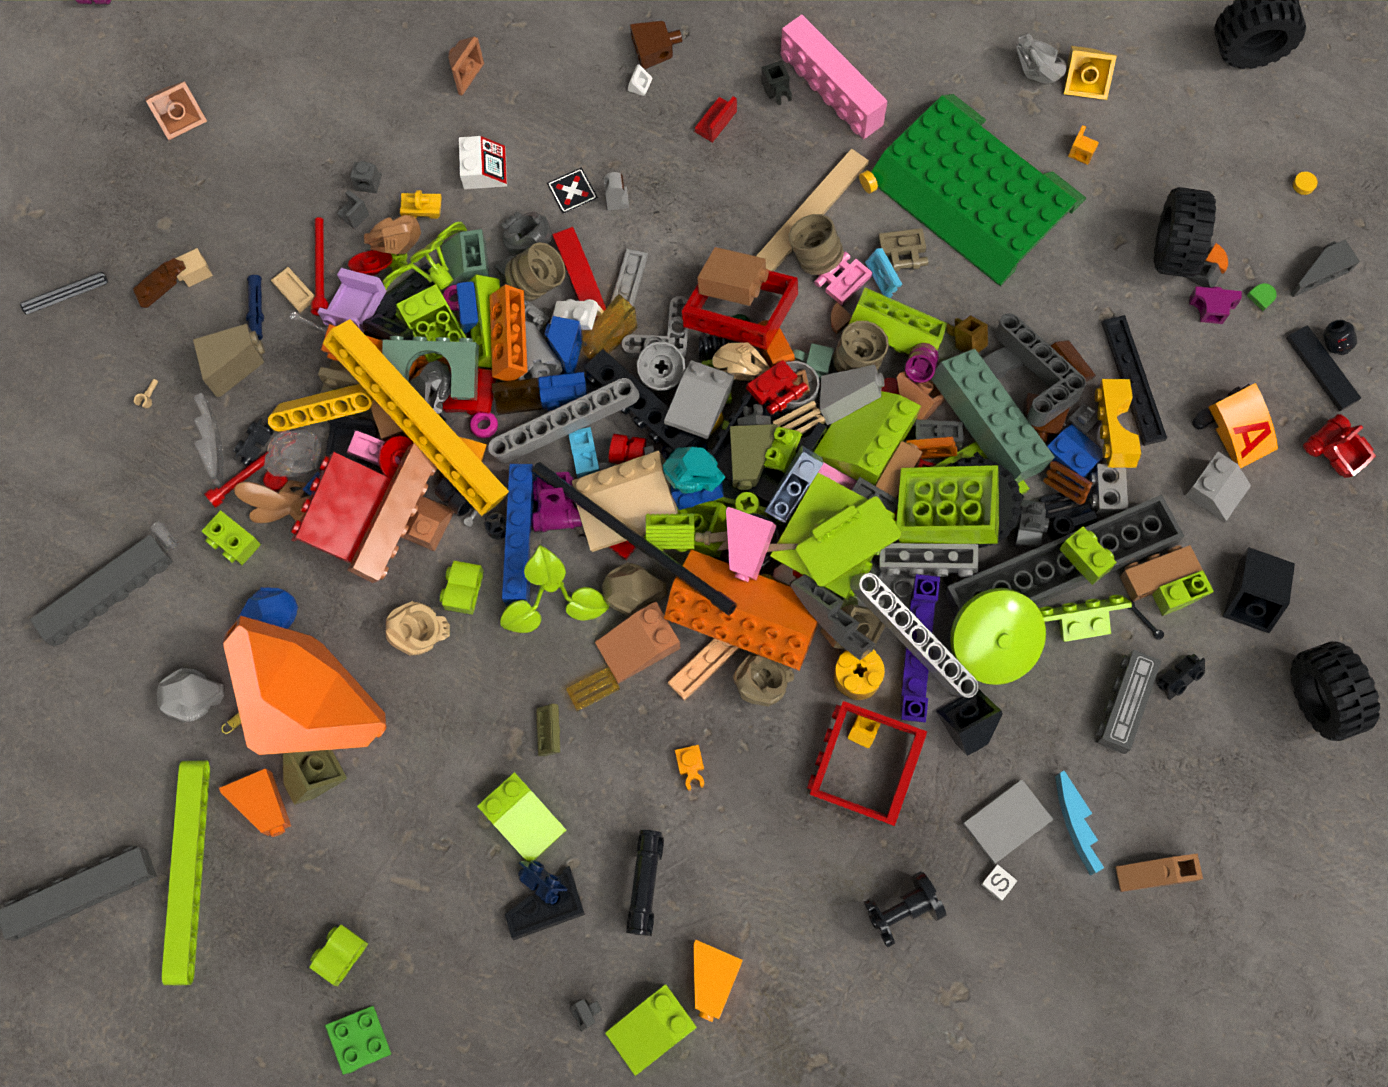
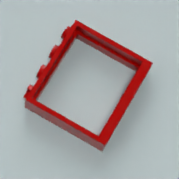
(739, 330)
(906, 775)

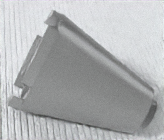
(540, 356)

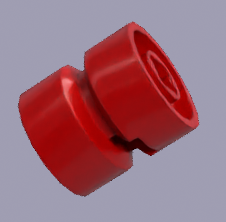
(625, 449)

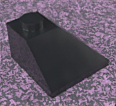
(971, 721)

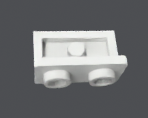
(581, 311)

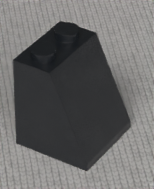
(1260, 590)

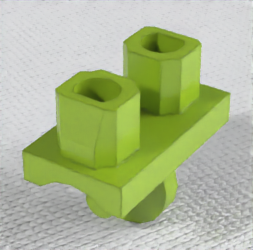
(782, 449)

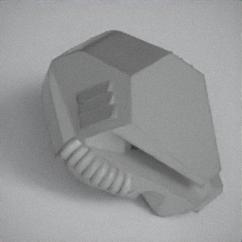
(1044, 62)
(188, 695)

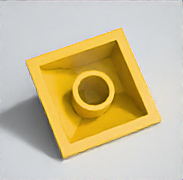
(1089, 72)

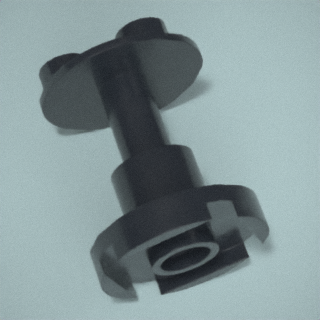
(913, 904)

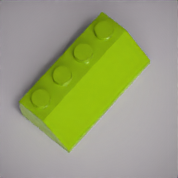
(901, 323)

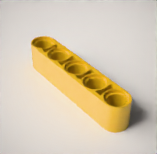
(314, 413)

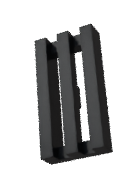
(1059, 496)

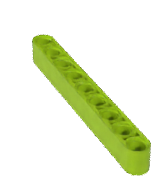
(186, 873)

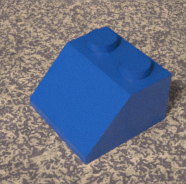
(565, 341)
(1075, 452)

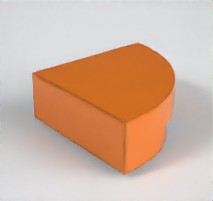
(1218, 256)

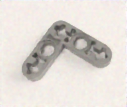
(671, 335)

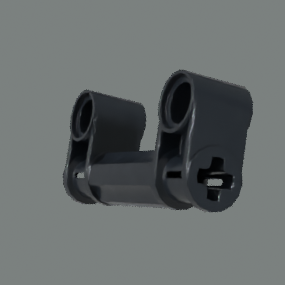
(640, 914)

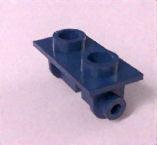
(534, 874)

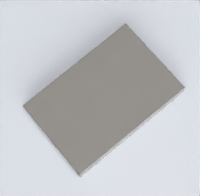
(1008, 821)

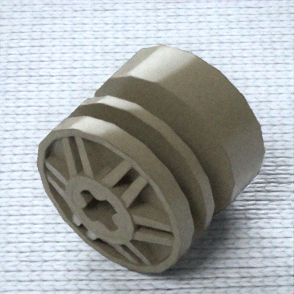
(816, 244)
(535, 270)
(860, 346)

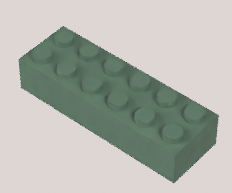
(991, 415)

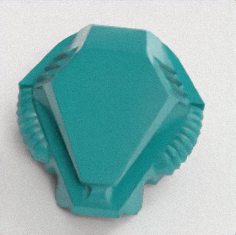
(691, 462)

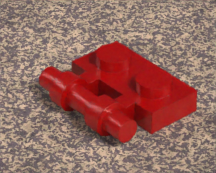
(772, 382)

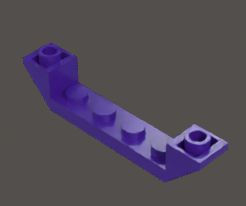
(915, 674)

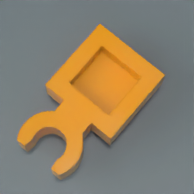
(689, 763)

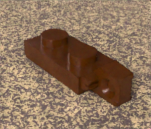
(158, 282)

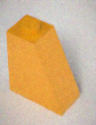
(713, 979)

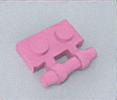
(848, 282)

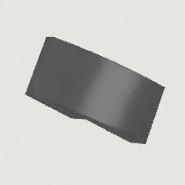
(1002, 361)

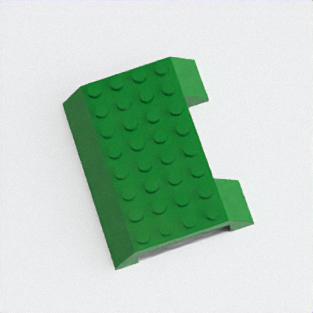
(972, 188)

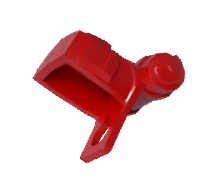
(1341, 445)

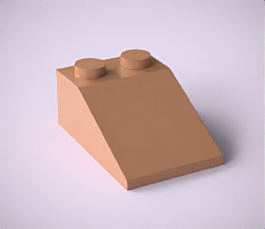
(638, 642)

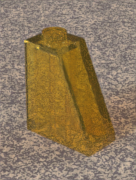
(610, 328)

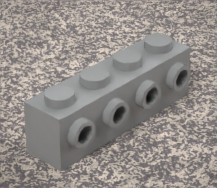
(929, 558)

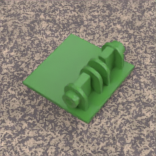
(358, 1040)

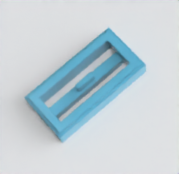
(885, 270)

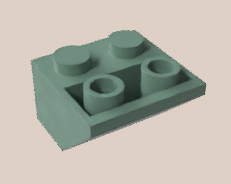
(466, 256)

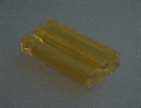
(589, 680)

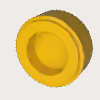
(868, 181)
(1305, 183)

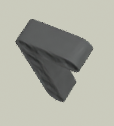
(1063, 379)

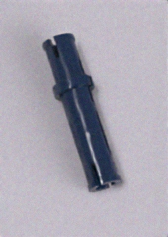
(255, 316)

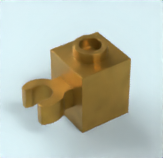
(969, 334)

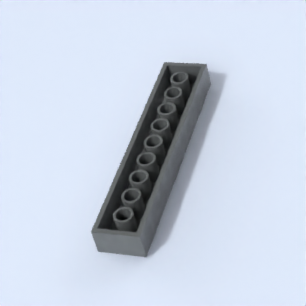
(1049, 573)

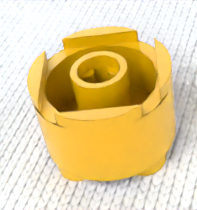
(851, 684)

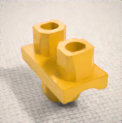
(421, 204)

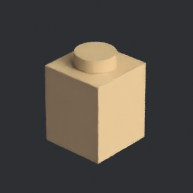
(196, 268)

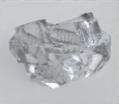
(292, 453)

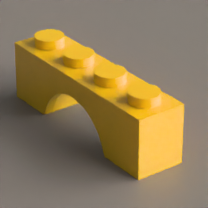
(1120, 446)

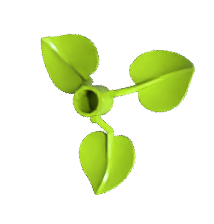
(438, 273)
(548, 572)

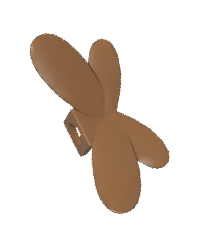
(270, 504)

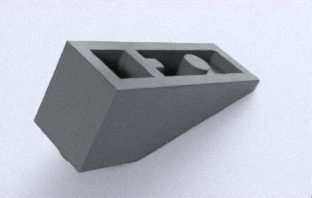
(1333, 262)

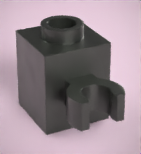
(776, 81)

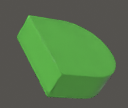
(1263, 295)

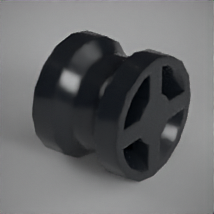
(494, 521)

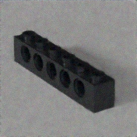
(605, 365)

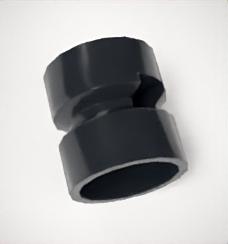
(449, 494)

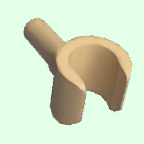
(139, 397)

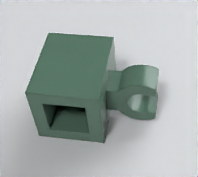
(818, 358)

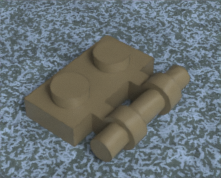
(904, 243)

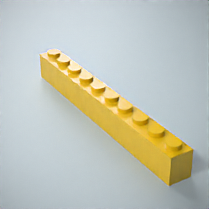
(415, 417)

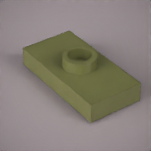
(548, 730)

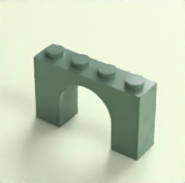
(460, 355)

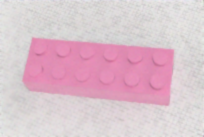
(833, 77)

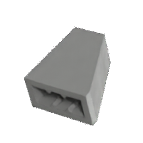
(849, 391)

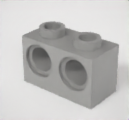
(1115, 490)

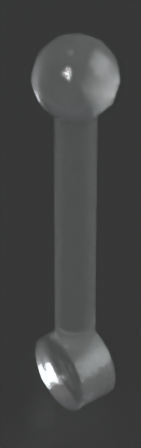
(294, 316)

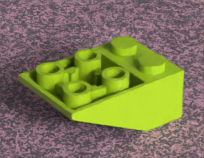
(429, 318)

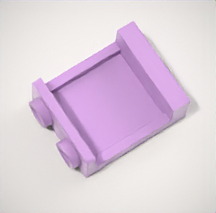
(355, 299)

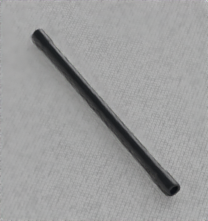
(715, 597)

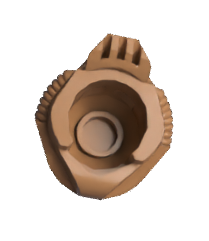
(395, 235)

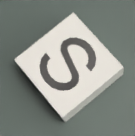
(999, 882)

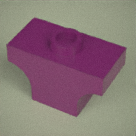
(1214, 303)

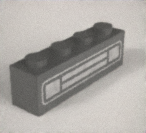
(1128, 702)

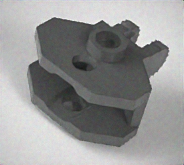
(1031, 524)

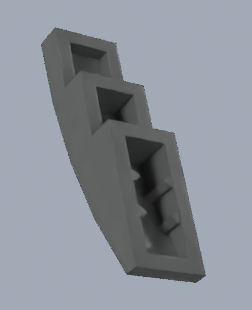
(827, 612)

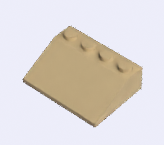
(628, 494)

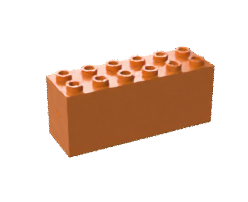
(766, 618)

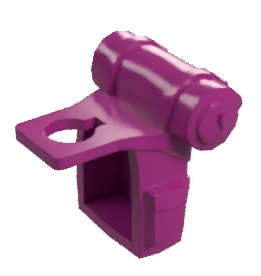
(554, 508)

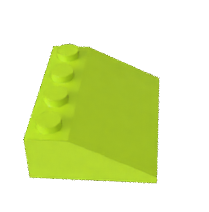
(868, 437)
(949, 505)

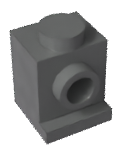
(365, 172)

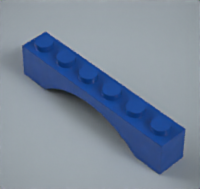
(518, 533)

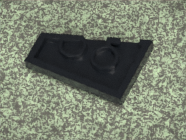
(536, 915)

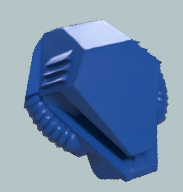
(272, 607)

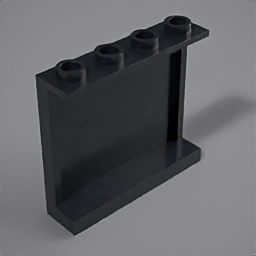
(770, 477)

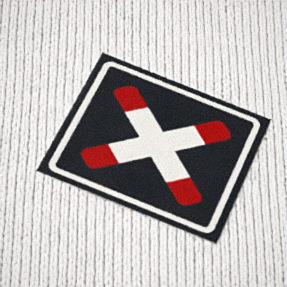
(572, 190)

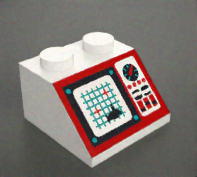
(482, 163)

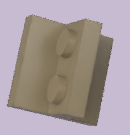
(336, 377)

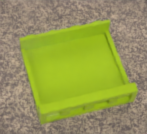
(821, 502)

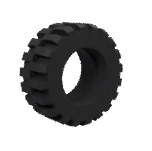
(1259, 31)
(1184, 232)
(1009, 495)
(1335, 691)

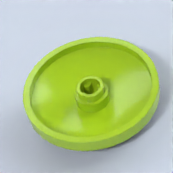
(998, 636)

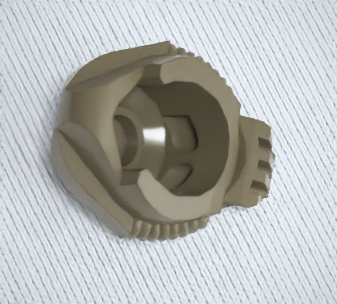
(632, 589)
(762, 680)

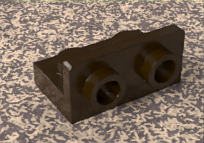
(517, 396)

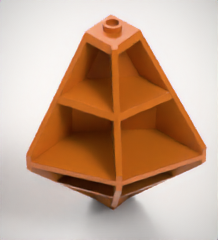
(296, 692)

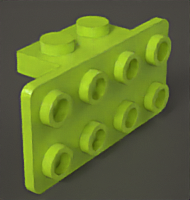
(847, 540)

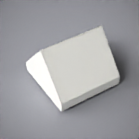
(639, 81)

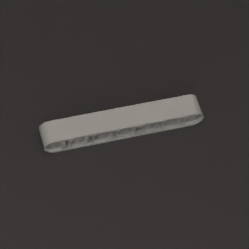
(552, 420)
(903, 631)

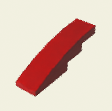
(577, 266)

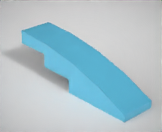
(1074, 812)

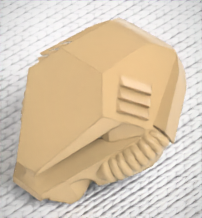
(736, 360)
(415, 628)

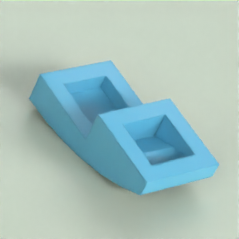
(584, 452)

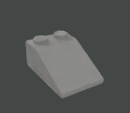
(699, 399)

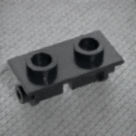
(247, 449)
(1190, 669)

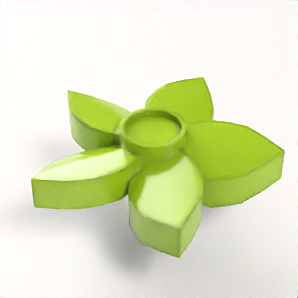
(398, 261)

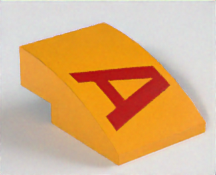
(1245, 425)

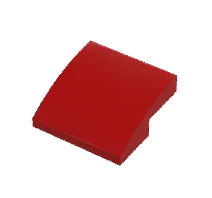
(484, 396)

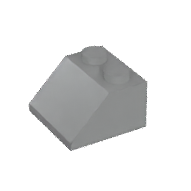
(1219, 487)

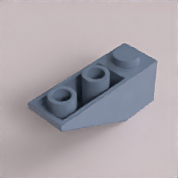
(794, 484)

